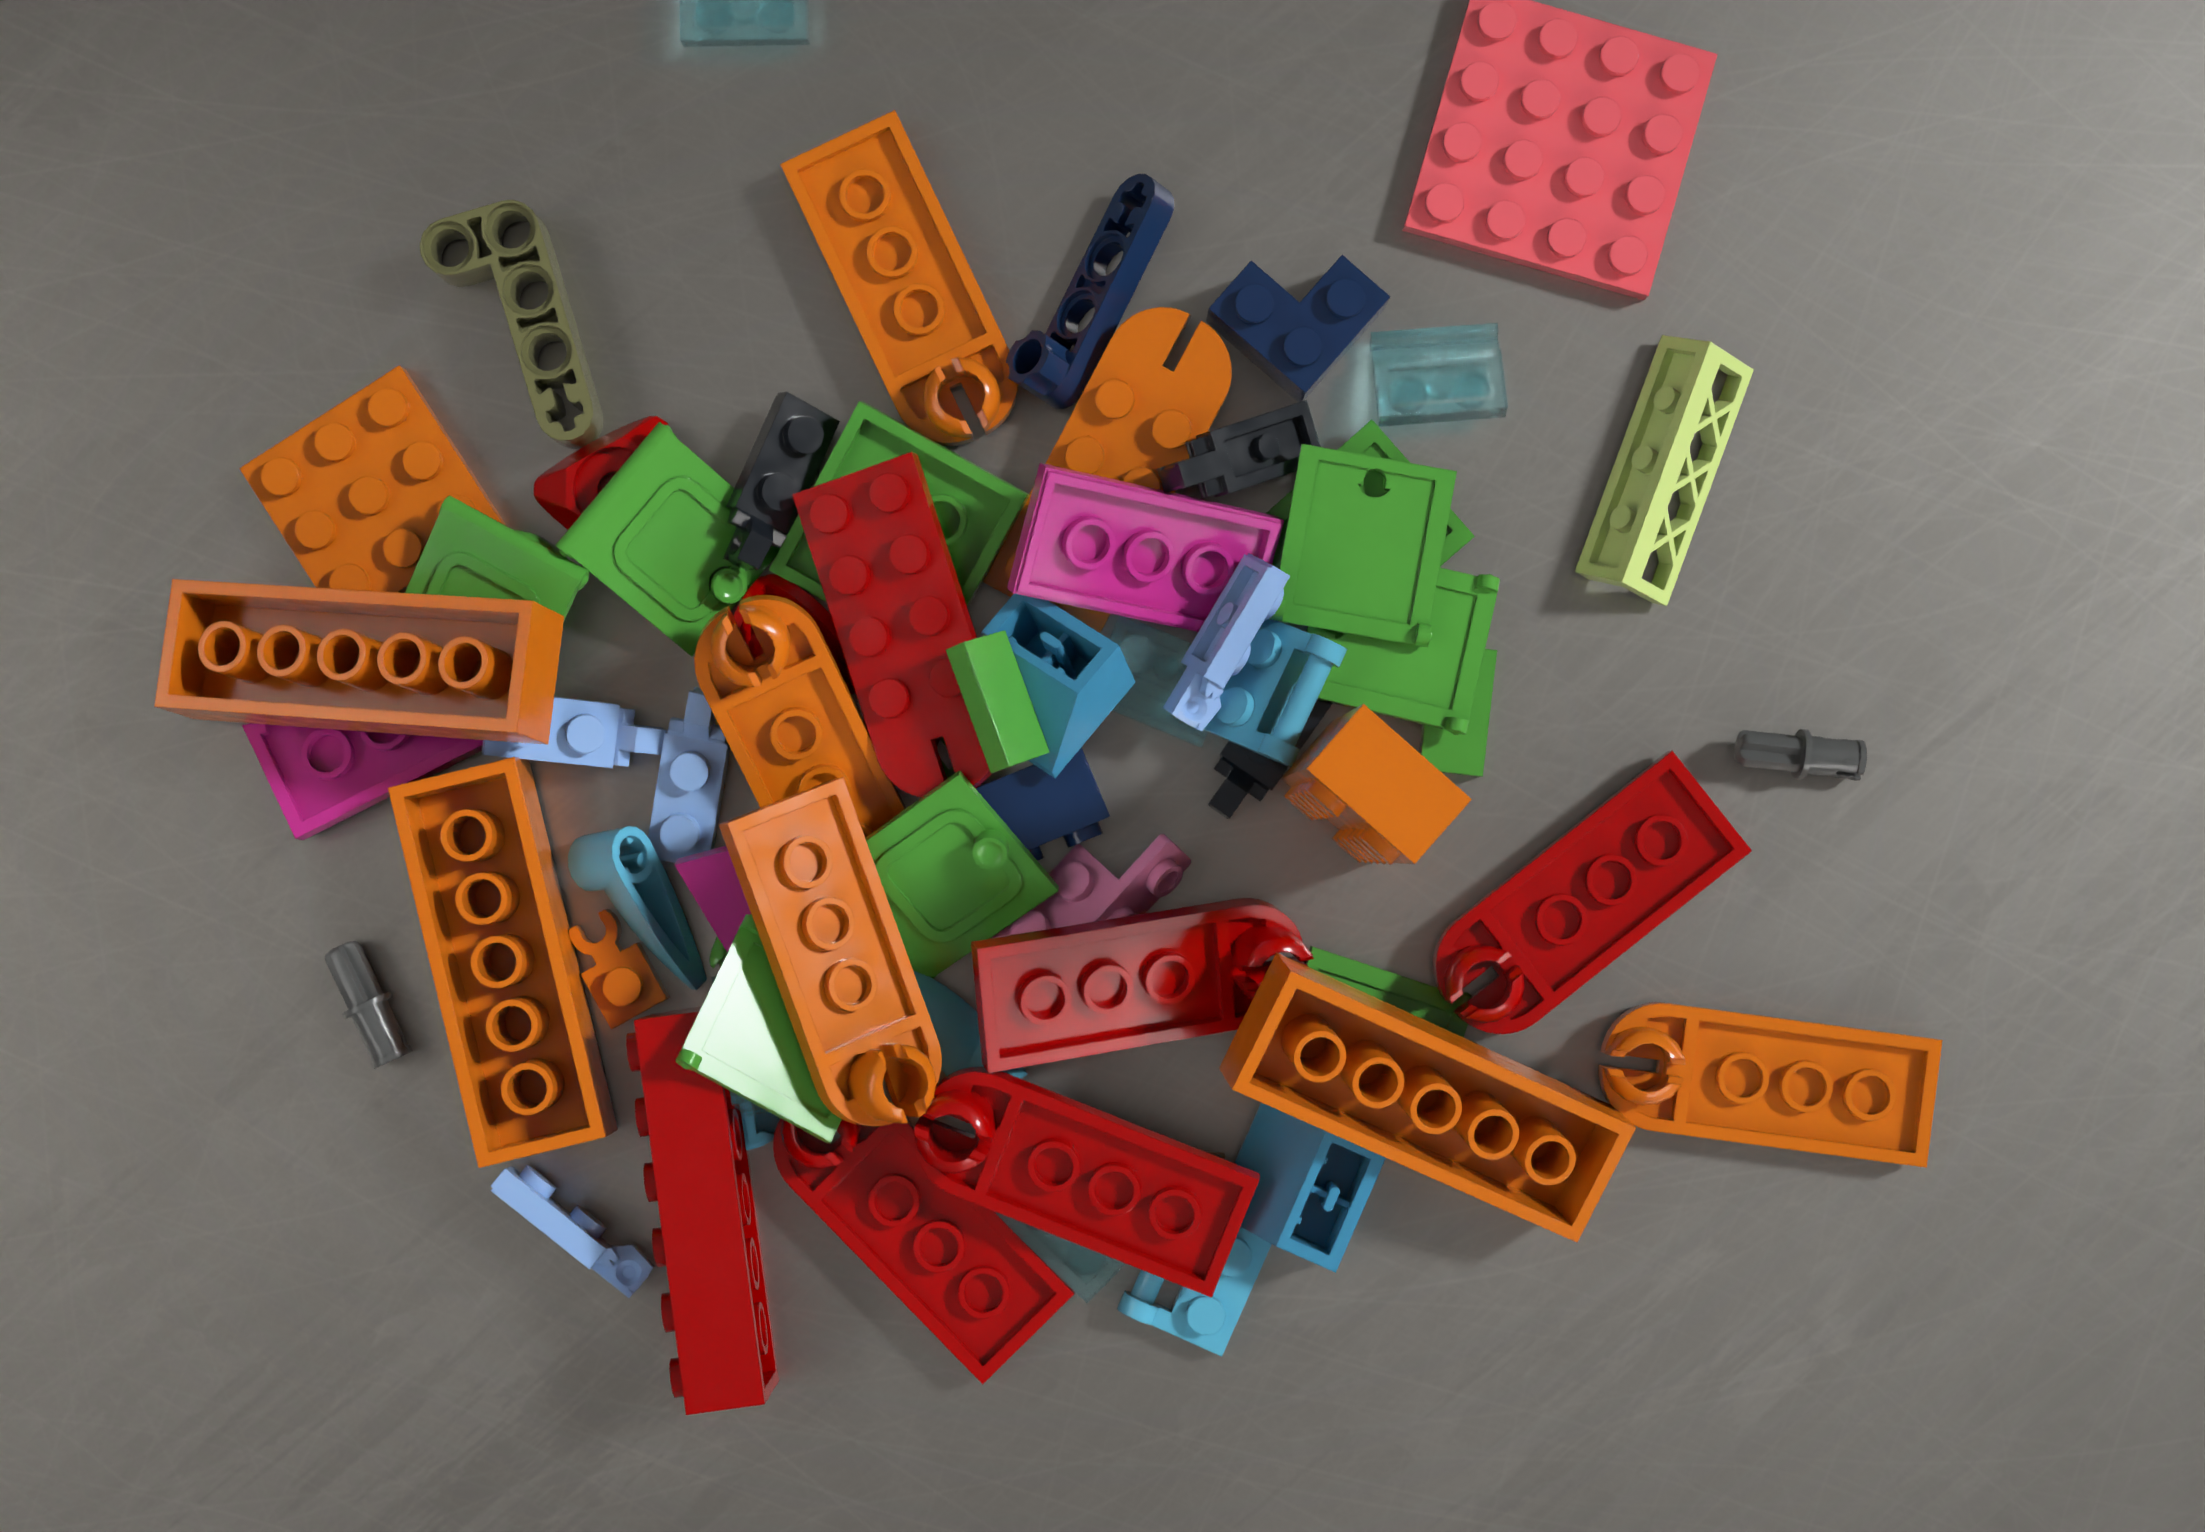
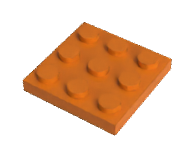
(365, 486)

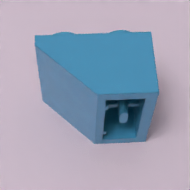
(1068, 673)
(1307, 1186)

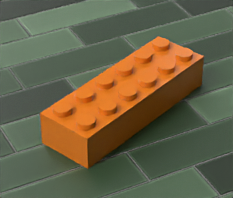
(360, 660)
(1373, 790)
(503, 961)
(1425, 1098)

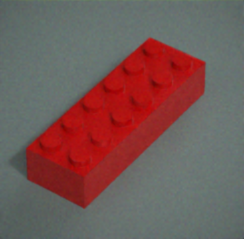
(706, 1225)

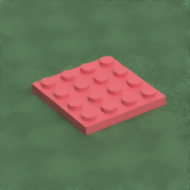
(1560, 143)

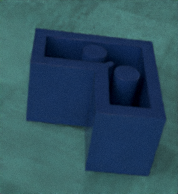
(1296, 339)

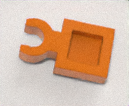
(621, 980)

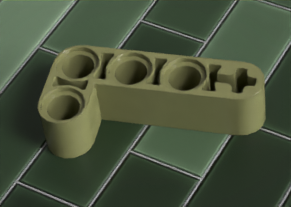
(529, 328)

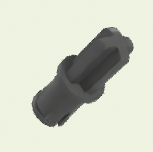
(1802, 754)
(367, 1003)

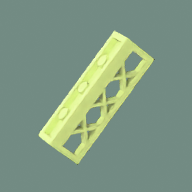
(1658, 462)

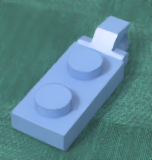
(1225, 639)
(586, 735)
(689, 783)
(575, 1231)

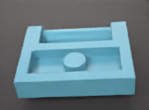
(1259, 692)
(1193, 1315)

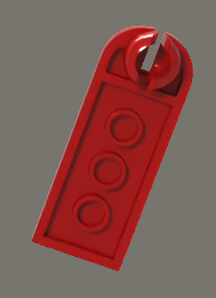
(896, 617)
(1586, 898)
(1125, 980)
(1085, 1176)
(933, 1250)

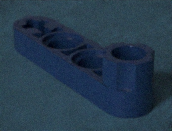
(1044, 361)

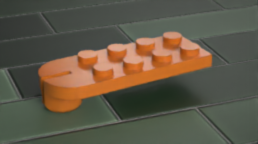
(904, 279)
(1135, 416)
(789, 709)
(837, 955)
(1775, 1082)

